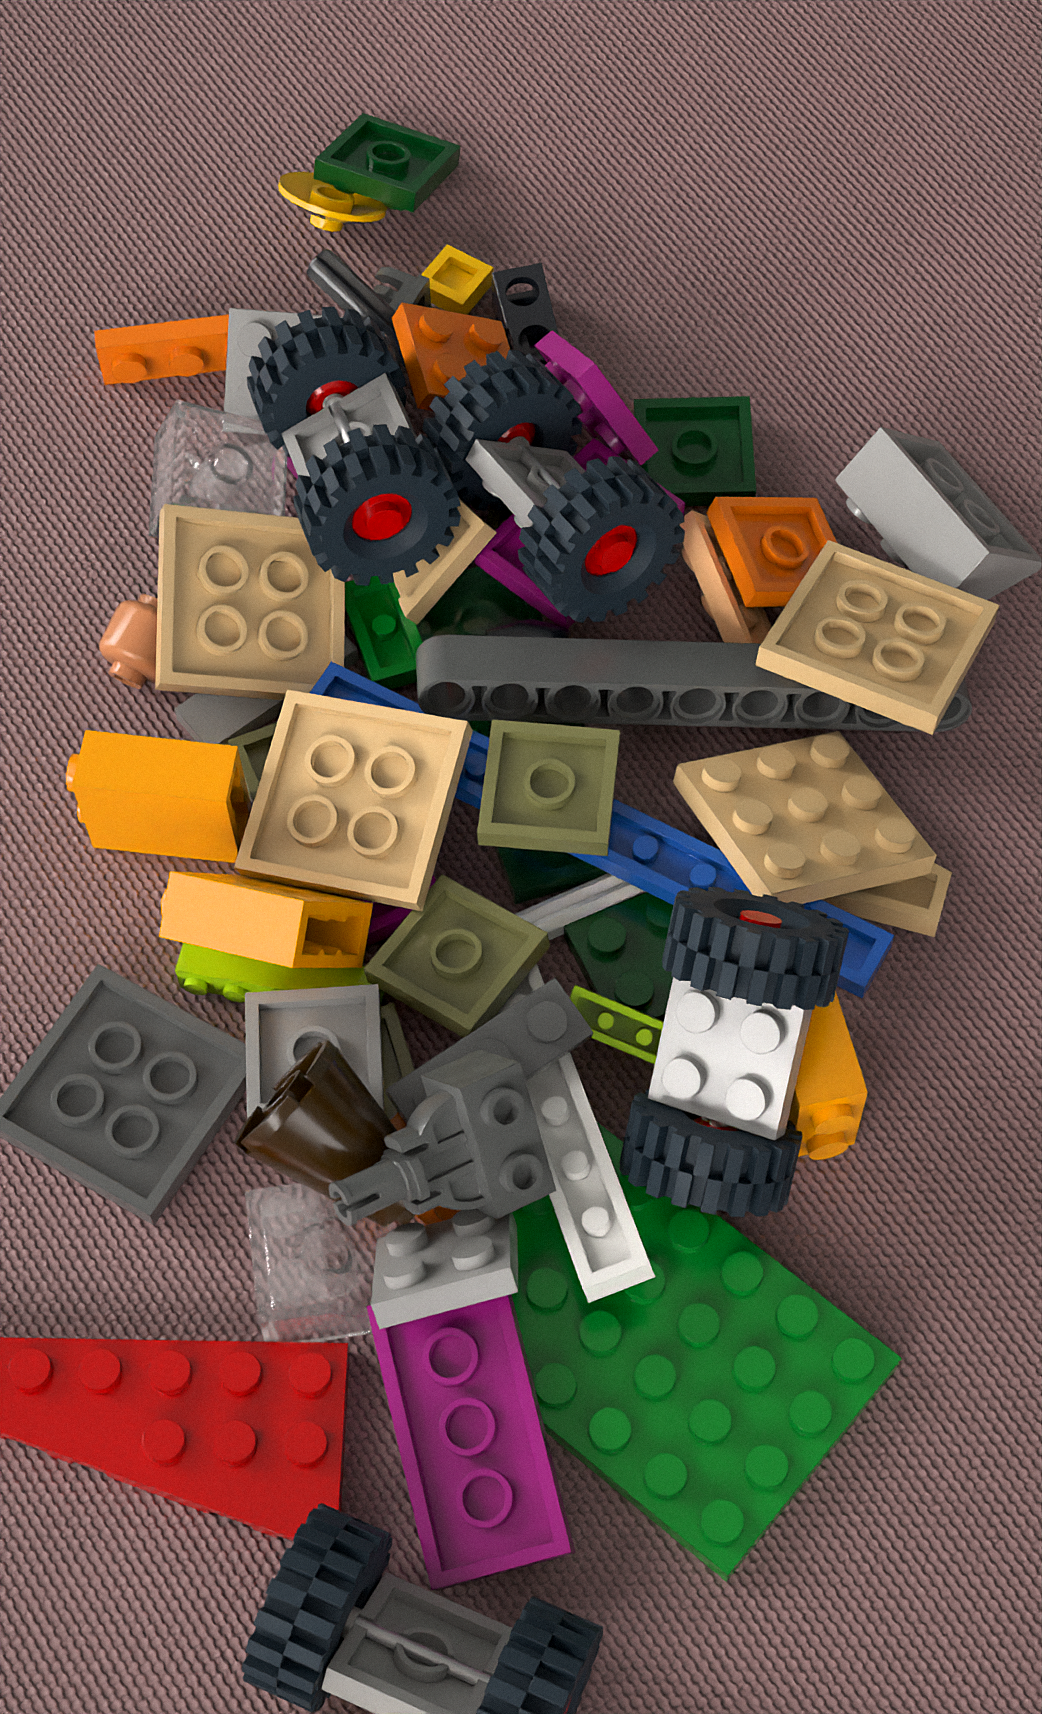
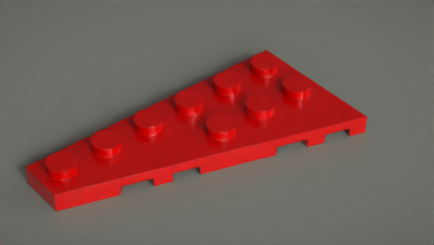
(191, 1420)

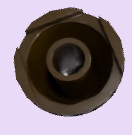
(321, 1127)

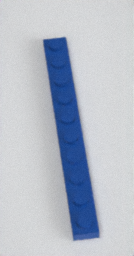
(639, 846)

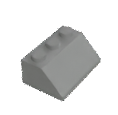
(935, 515)

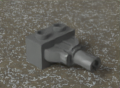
(461, 1149)

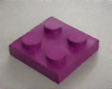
(602, 409)

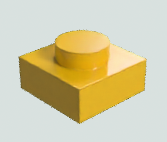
(457, 280)

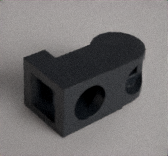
(526, 314)

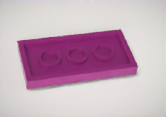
(472, 1442)

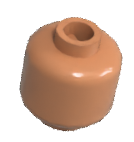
(131, 641)

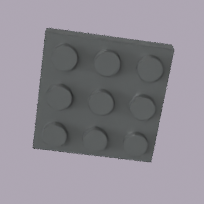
(124, 1093)

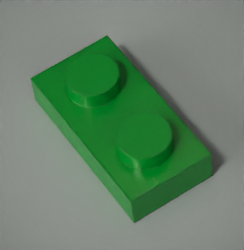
(382, 633)

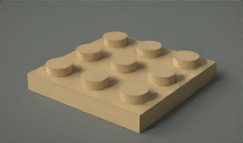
(243, 605)
(878, 636)
(354, 799)
(803, 819)

